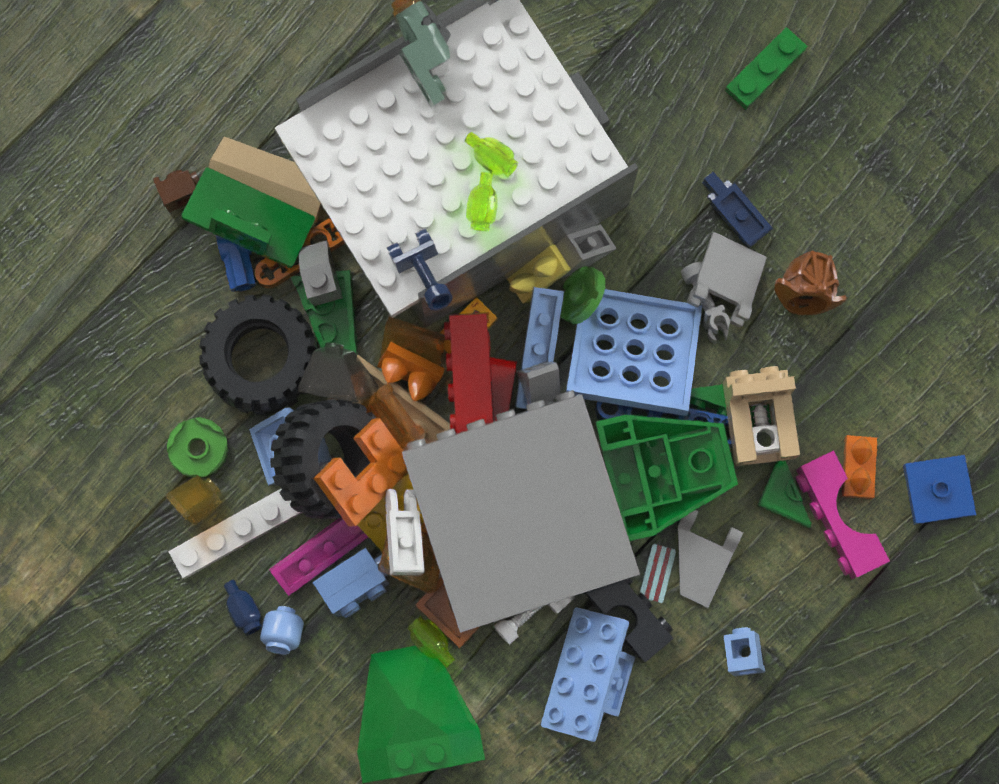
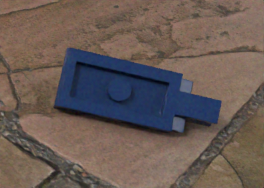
(736, 210)

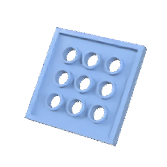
(647, 365)

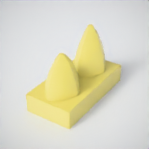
(539, 273)

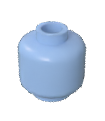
(281, 630)

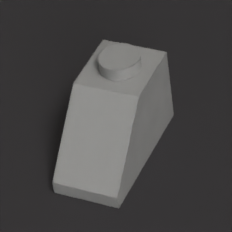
(585, 247)
(319, 274)

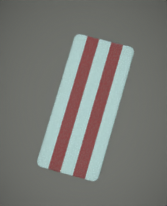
(658, 572)

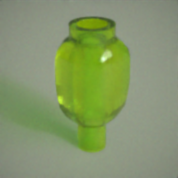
(492, 154)
(482, 204)
(430, 640)

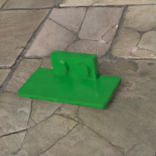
(248, 217)

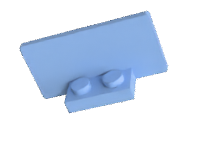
(589, 675)

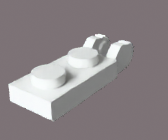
(404, 535)

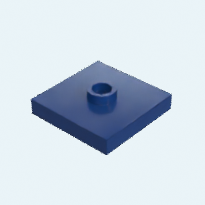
(939, 489)

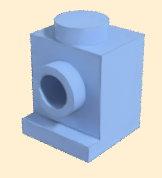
(735, 643)

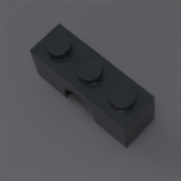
(649, 632)

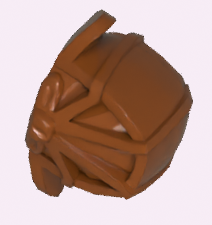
(810, 276)

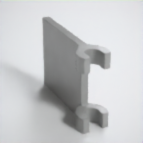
(729, 273)

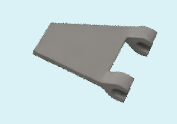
(702, 561)

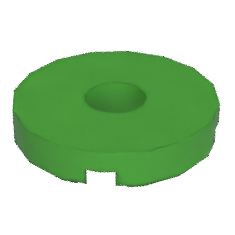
(582, 294)
(206, 463)

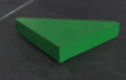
(783, 496)

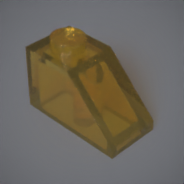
(195, 499)

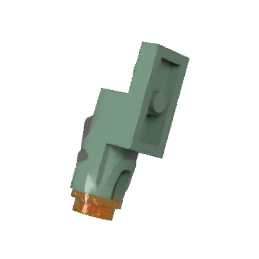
(426, 48)

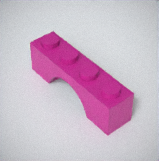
(857, 550)

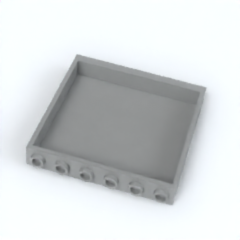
(520, 511)

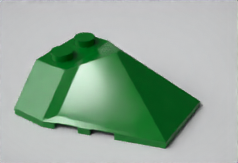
(663, 468)
(413, 718)

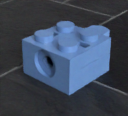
(352, 583)

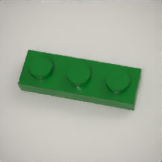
(766, 68)

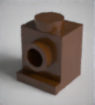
(176, 188)

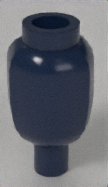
(242, 609)

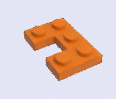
(359, 495)

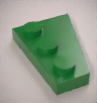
(335, 319)

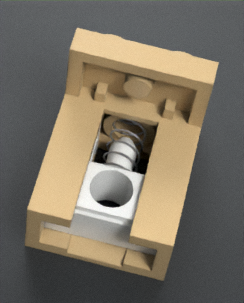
(756, 389)

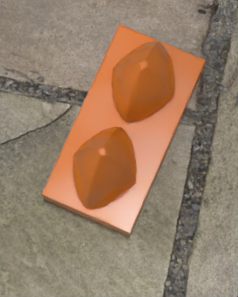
(403, 364)
(859, 467)

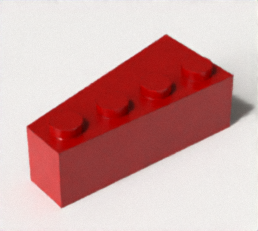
(470, 369)

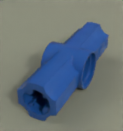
(237, 264)

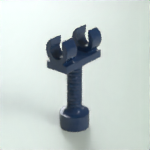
(437, 294)

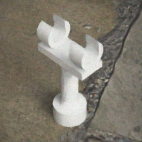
(508, 628)

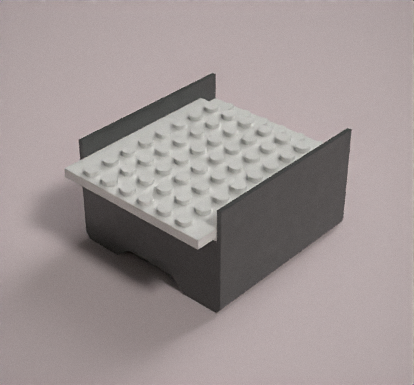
(398, 166)

